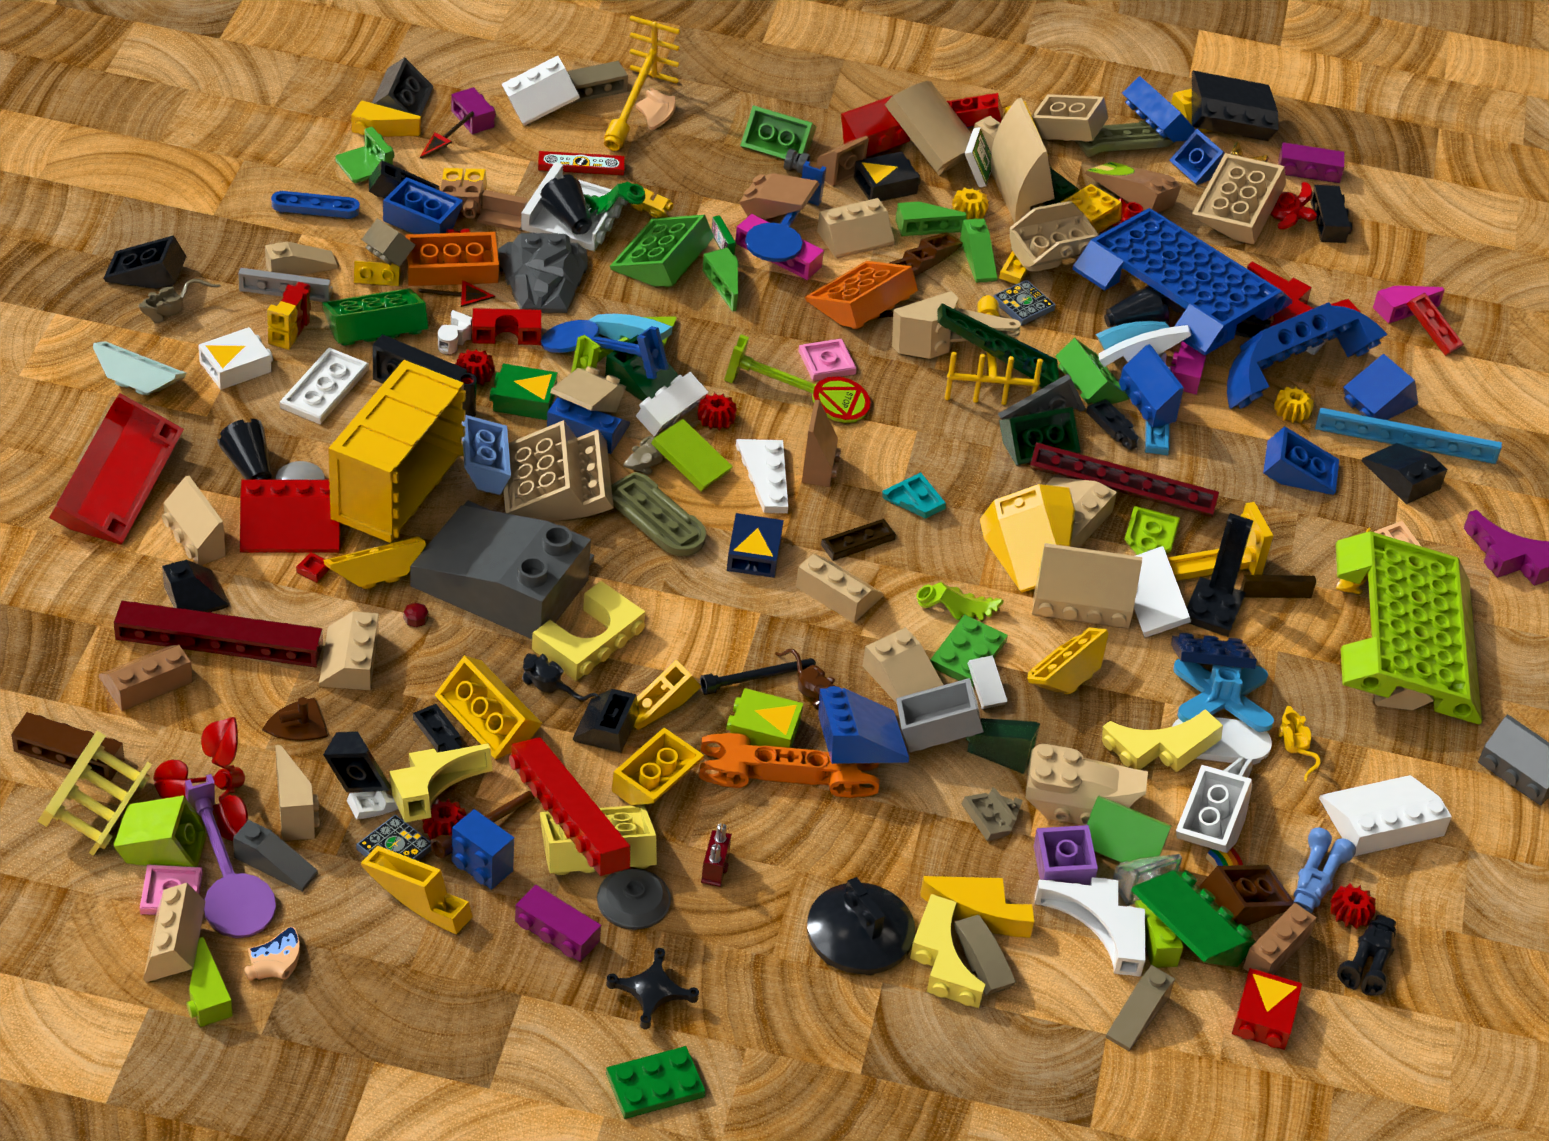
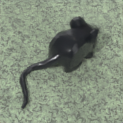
(547, 676)

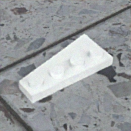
(766, 471)

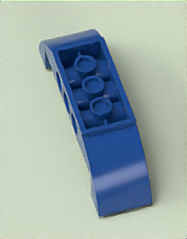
(1353, 329)

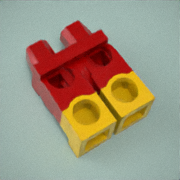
(289, 316)

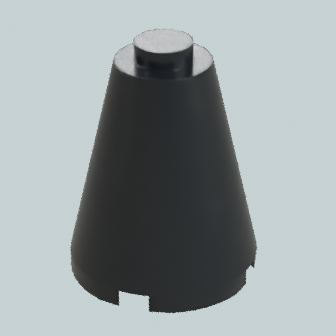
(567, 203)
(1140, 306)
(247, 448)

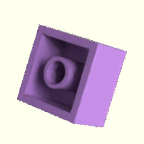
(1065, 854)

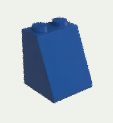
(1381, 390)

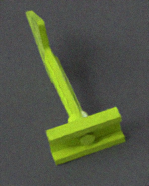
(589, 352)

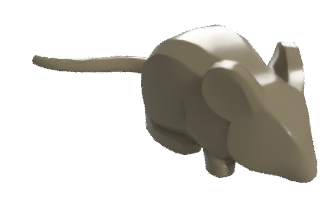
(167, 301)
(645, 455)

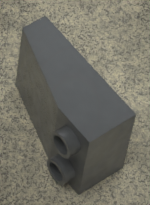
(504, 567)

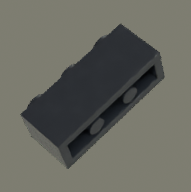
(1331, 214)

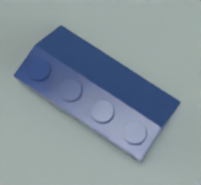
(1158, 111)

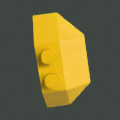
(378, 563)
(1071, 662)

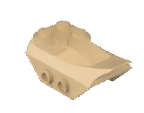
(1050, 235)
(1067, 785)

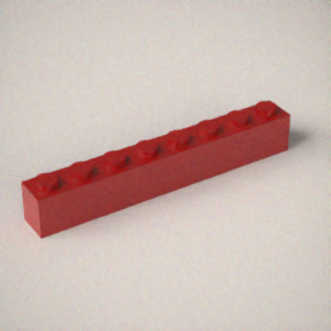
(570, 806)

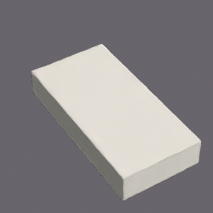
(987, 682)

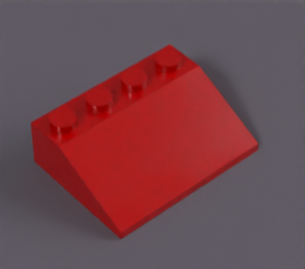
(287, 517)

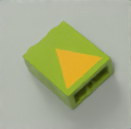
(765, 719)

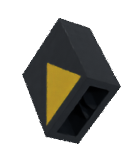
(886, 176)

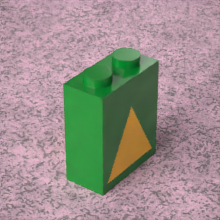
(523, 391)

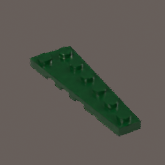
(999, 344)

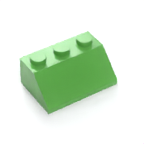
(777, 133)
(1089, 374)

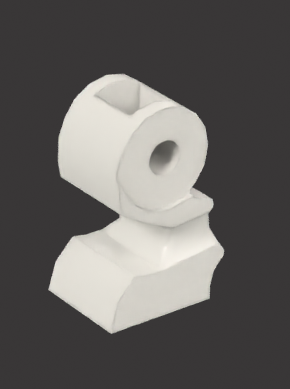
(455, 334)

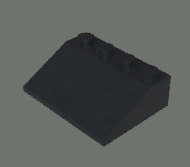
(1233, 106)

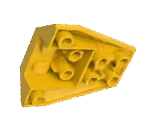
(1023, 523)

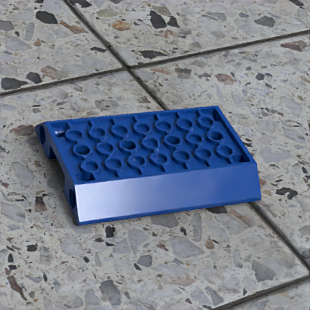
(1187, 271)

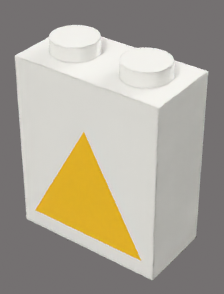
(235, 358)

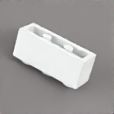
(668, 402)

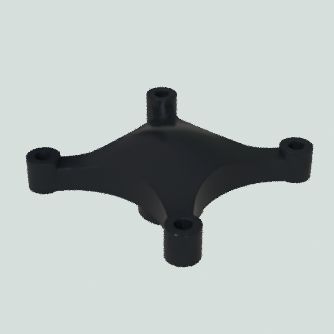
(652, 988)

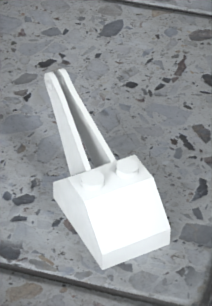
(1217, 806)

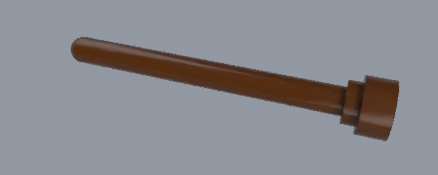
(442, 844)

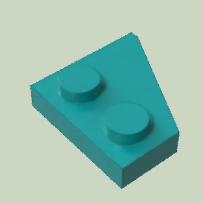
(915, 496)

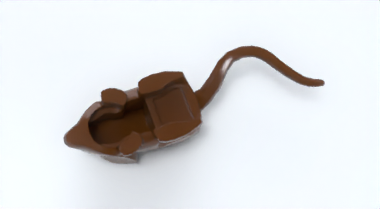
(810, 679)

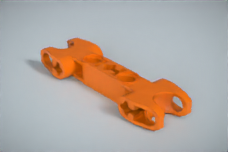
(741, 761)

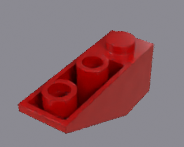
(977, 108)

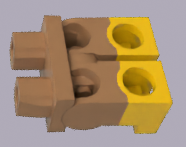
(463, 188)

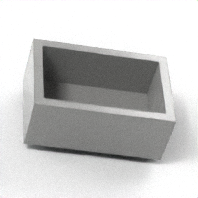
(939, 715)

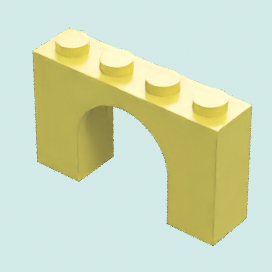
(580, 655)

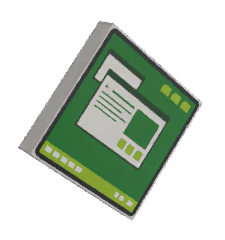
(979, 157)

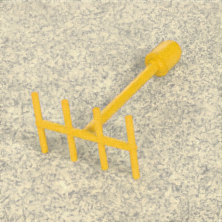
(619, 128)
(990, 306)

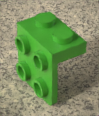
(361, 162)

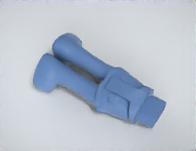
(1314, 883)

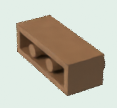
(1280, 940)

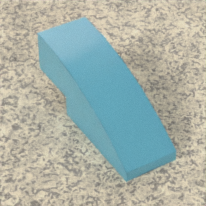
(1126, 331)

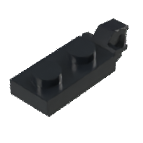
(1113, 423)
(437, 728)

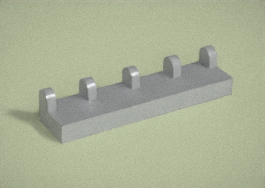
(275, 283)

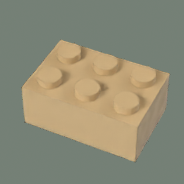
(1070, 117)

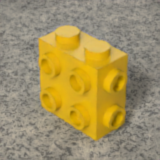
(1098, 207)

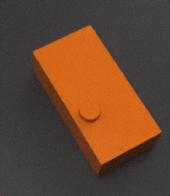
(452, 258)

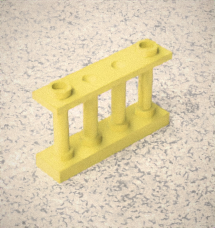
(83, 771)

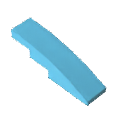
(622, 325)

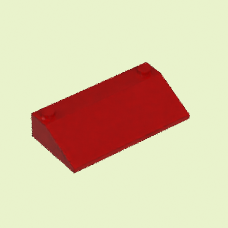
(117, 471)

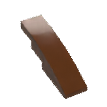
(929, 253)

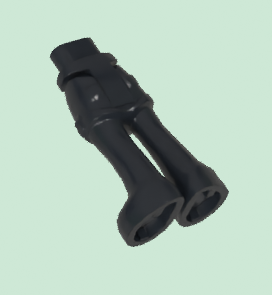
(1375, 942)

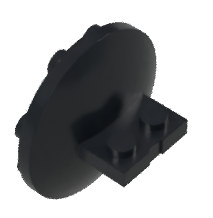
(860, 928)

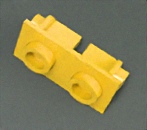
(656, 208)
(376, 273)

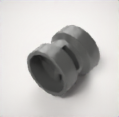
(795, 161)

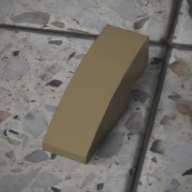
(984, 954)

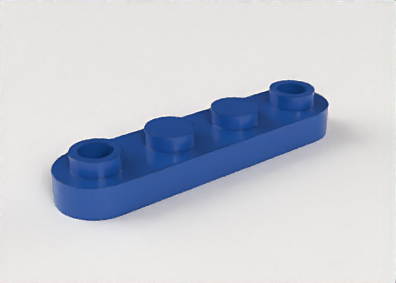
(315, 204)

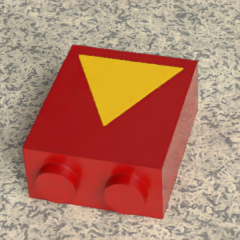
(1267, 1009)

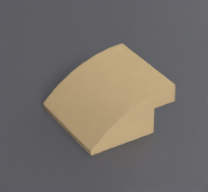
(931, 125)
(1020, 162)
(558, 475)

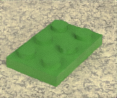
(966, 642)

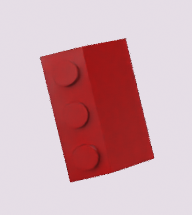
(876, 123)

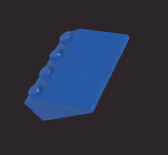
(859, 729)

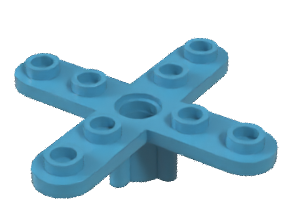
(1224, 689)

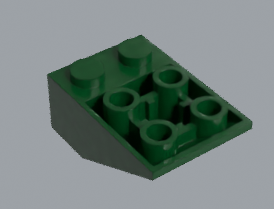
(632, 374)

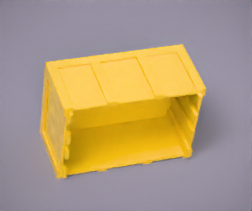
(396, 450)

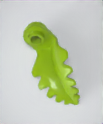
(957, 602)

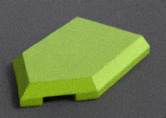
(1151, 530)

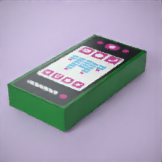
(722, 234)

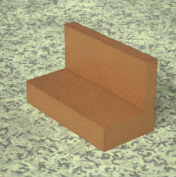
(501, 210)

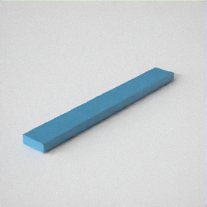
(1408, 435)

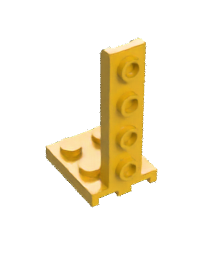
(1254, 558)

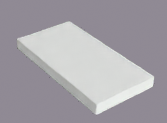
(324, 385)
(1158, 597)

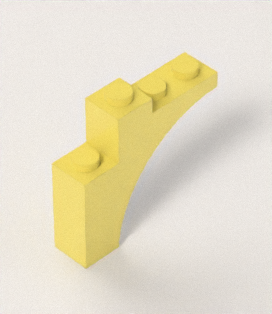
(431, 774)

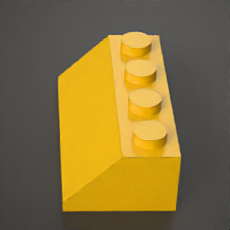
(487, 707)

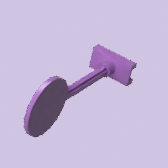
(237, 902)

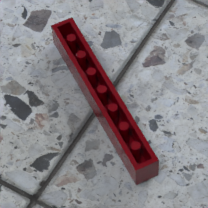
(1125, 479)
(218, 633)

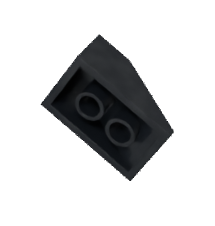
(147, 264)
(1407, 471)

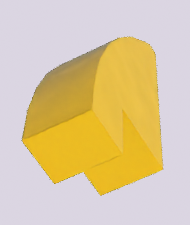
(418, 888)
(982, 898)

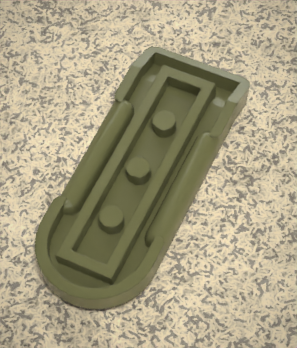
(1124, 137)
(658, 515)

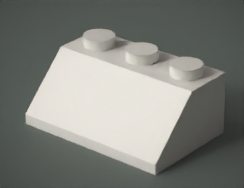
(540, 90)

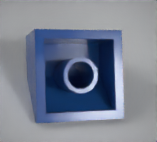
(1198, 157)

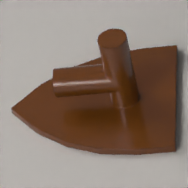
(297, 721)

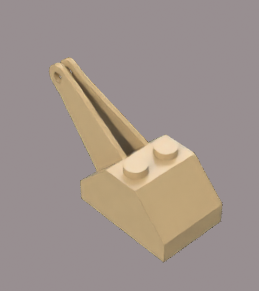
(920, 334)

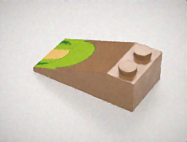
(1138, 185)

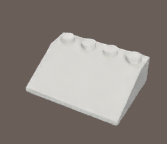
(1387, 814)

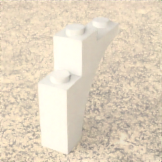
(1097, 907)

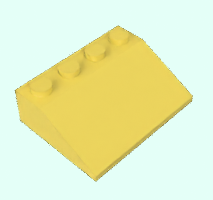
(631, 823)

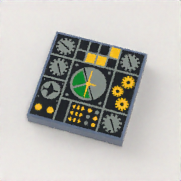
(1024, 302)
(397, 837)

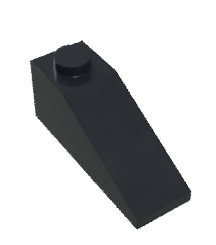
(388, 177)

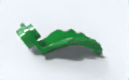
(630, 192)

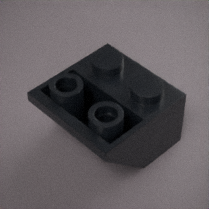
(608, 720)

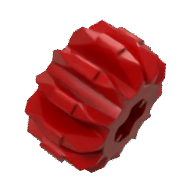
(478, 364)
(717, 411)
(443, 818)
(1353, 906)

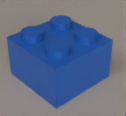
(482, 849)

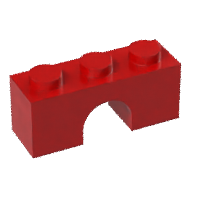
(522, 322)

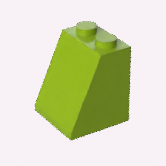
(161, 833)

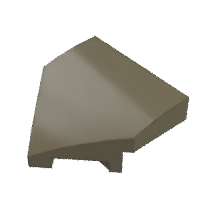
(992, 813)

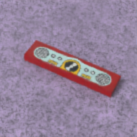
(582, 162)

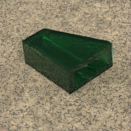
(1005, 742)

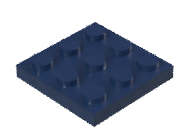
(1213, 651)

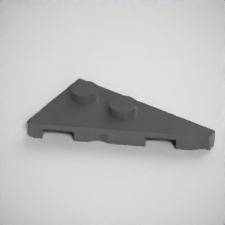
(1056, 395)

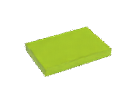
(691, 455)

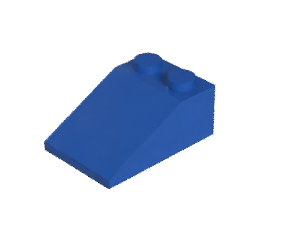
(1300, 463)

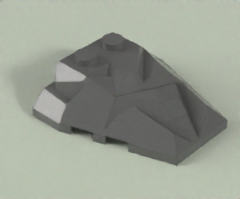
(543, 270)

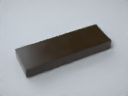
(858, 539)
(1278, 586)

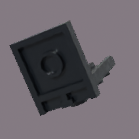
(1216, 601)

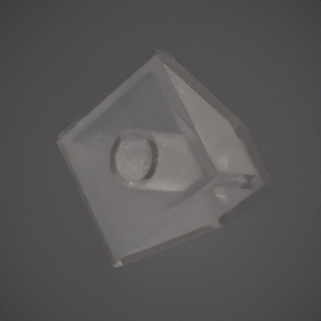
(1141, 870)

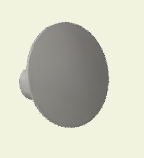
(300, 471)

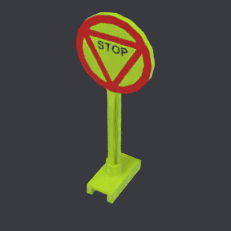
(839, 396)

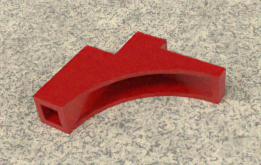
(1295, 289)

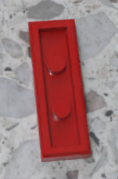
(1435, 324)

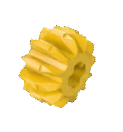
(971, 202)
(1294, 404)

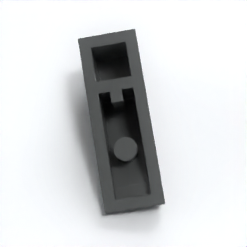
(271, 855)

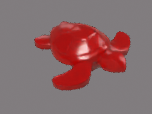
(1291, 207)

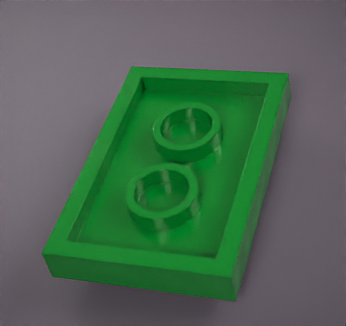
(655, 1082)

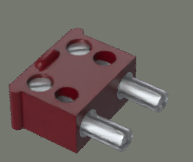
(716, 857)

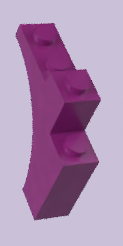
(1508, 551)

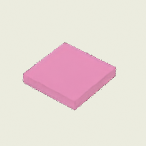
(827, 359)
(164, 877)

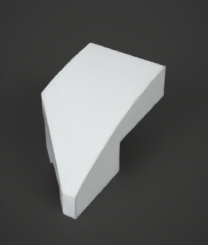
(371, 804)

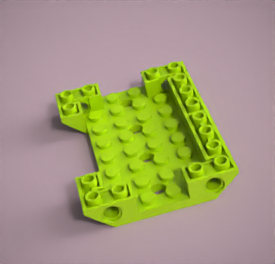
(1439, 616)

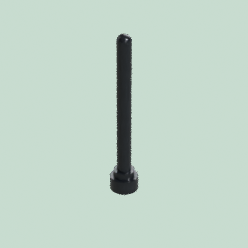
(711, 683)

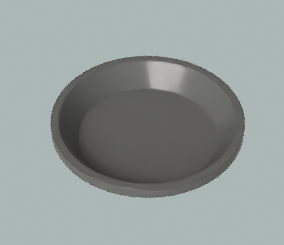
(633, 899)

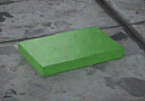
(1125, 832)

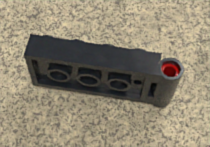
(389, 354)

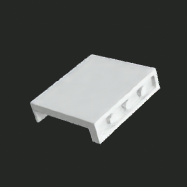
(539, 220)

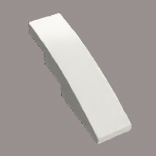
(1159, 339)

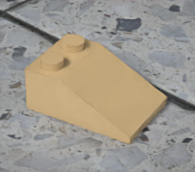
(591, 390)
(900, 665)
(295, 799)

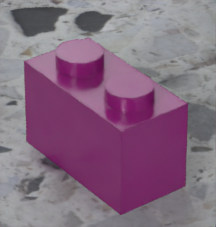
(472, 101)

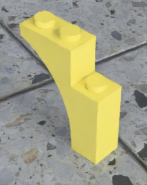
(1173, 745)
(935, 947)

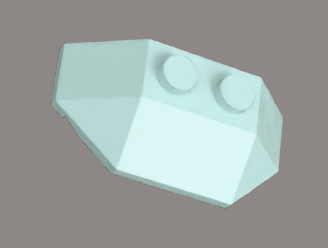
(134, 369)

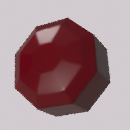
(415, 614)

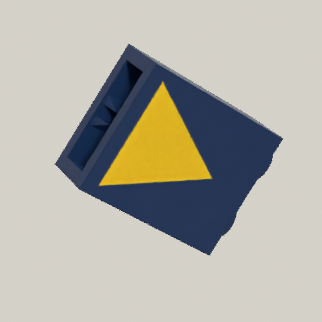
(755, 545)

